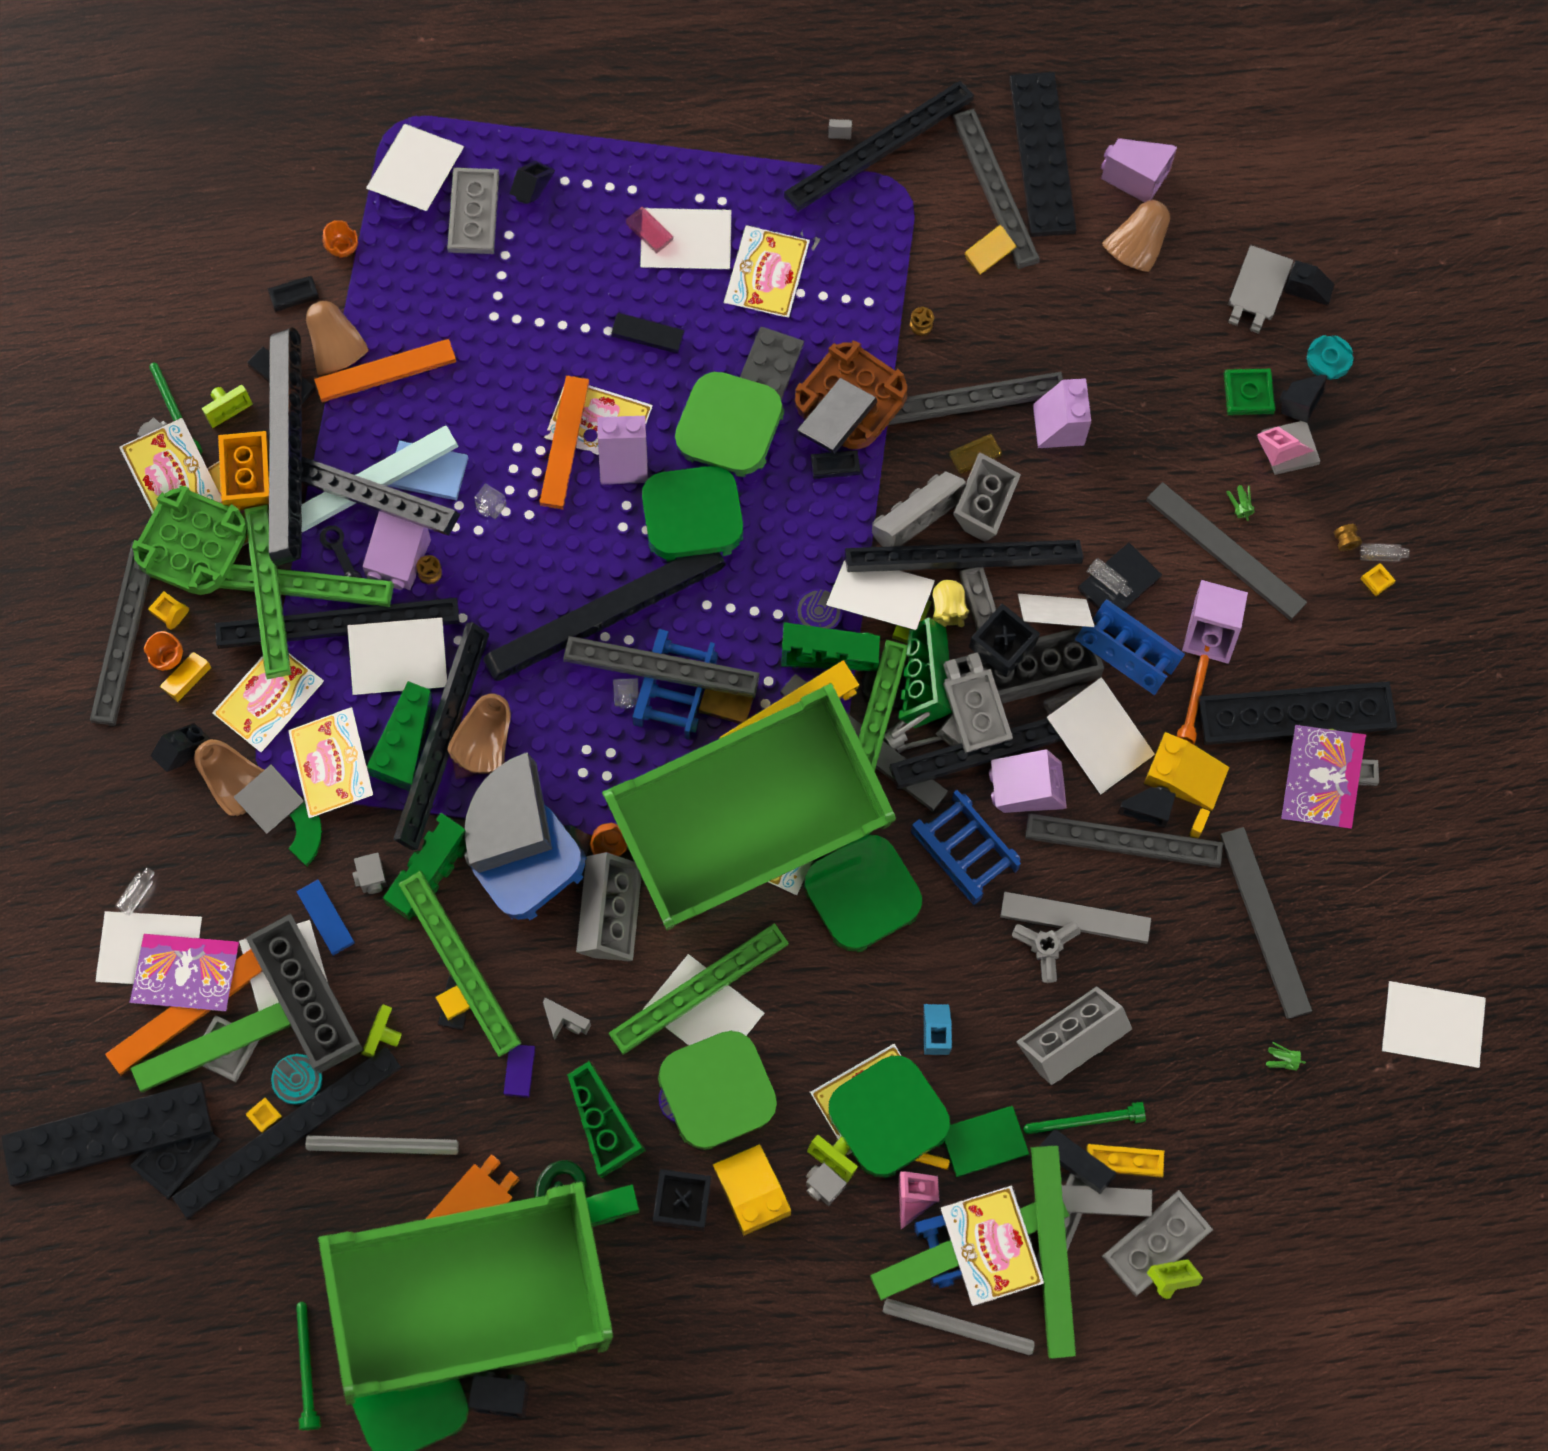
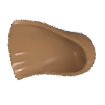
(1140, 236)
(333, 338)
(482, 735)
(225, 773)

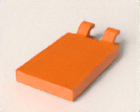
(477, 1190)

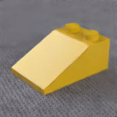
(1187, 772)
(752, 1189)

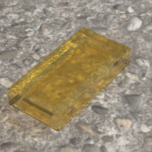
(966, 455)

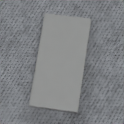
(473, 210)
(1157, 1240)

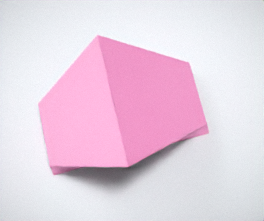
(1281, 446)
(916, 1195)

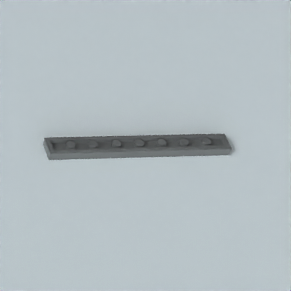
(995, 187)
(976, 397)
(1226, 551)
(120, 644)
(661, 667)
(927, 792)
(1124, 840)
(1265, 923)

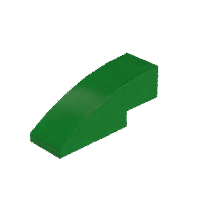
(612, 1205)

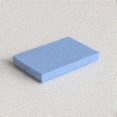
(437, 478)

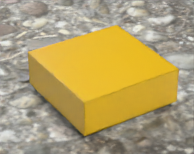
(1378, 579)
(1199, 823)
(452, 1002)
(264, 1115)

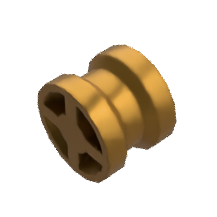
(919, 316)
(1347, 537)
(426, 564)

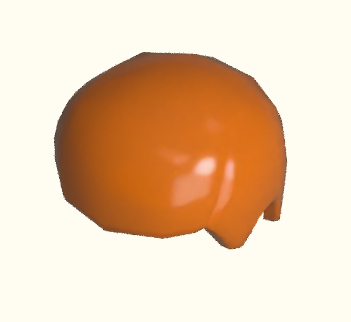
(339, 239)
(163, 650)
(608, 839)

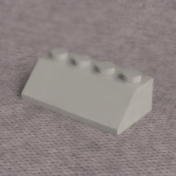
(919, 510)
(609, 908)
(1075, 1035)

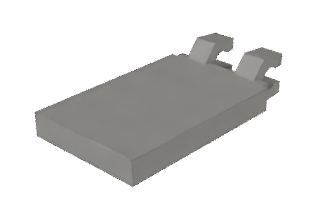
(1259, 286)
(976, 705)

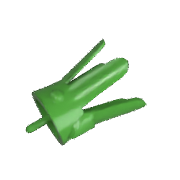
(1245, 508)
(1292, 1058)

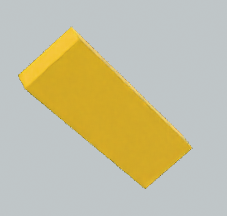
(1130, 1160)

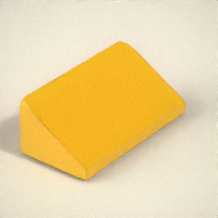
(990, 249)
(185, 676)

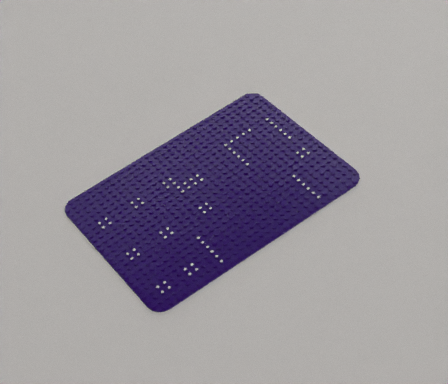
(516, 333)

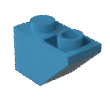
(937, 1029)

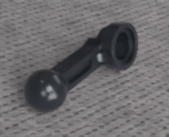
(339, 551)

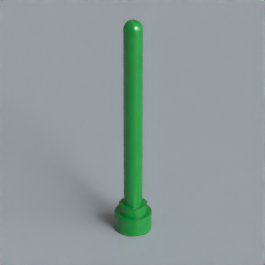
(167, 396)
(1134, 1113)
(309, 1418)

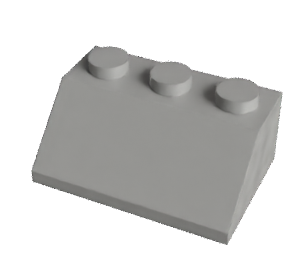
(985, 497)

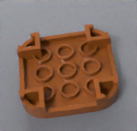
(863, 371)

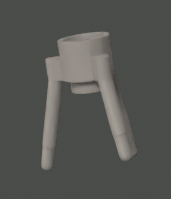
(896, 737)

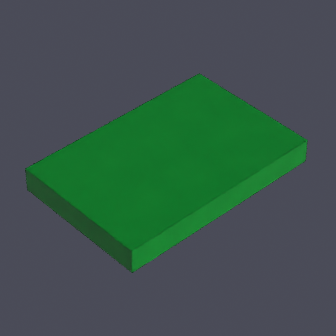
(985, 1141)

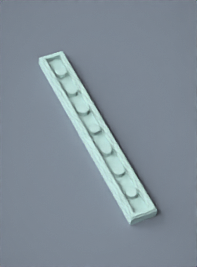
(384, 473)

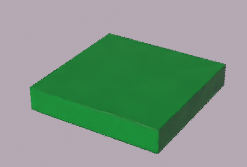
(1249, 391)

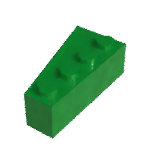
(825, 647)
(925, 673)
(403, 738)
(434, 860)
(606, 1127)

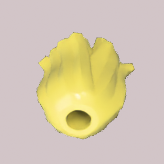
(949, 603)

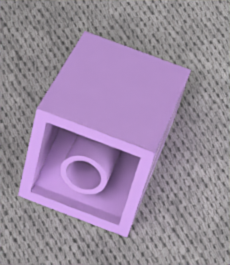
(1137, 166)
(1063, 415)
(622, 449)
(395, 550)
(1215, 621)
(1028, 782)

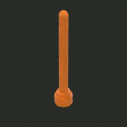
(1187, 730)

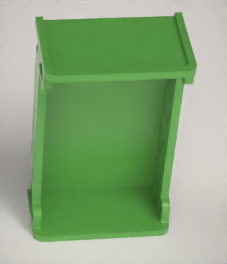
(749, 807)
(465, 1293)

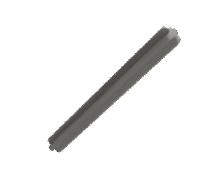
(382, 1145)
(958, 1326)

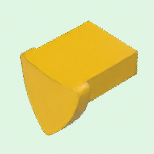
(168, 610)

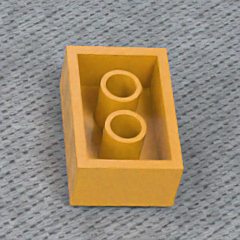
(244, 469)

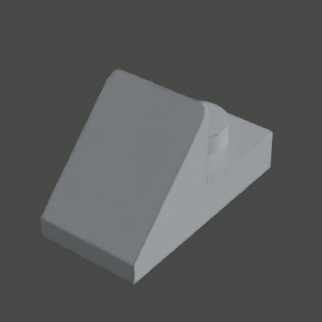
(559, 1015)

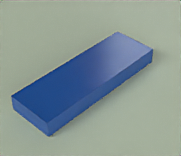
(325, 917)

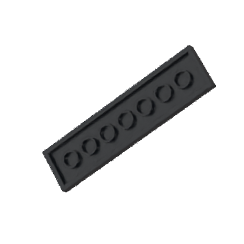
(1042, 154)
(1276, 712)
(106, 1134)

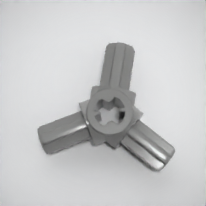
(1048, 957)

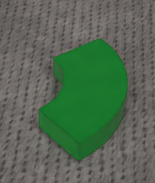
(307, 835)

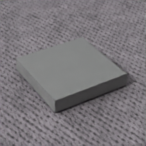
(1301, 432)
(268, 799)
(232, 1063)

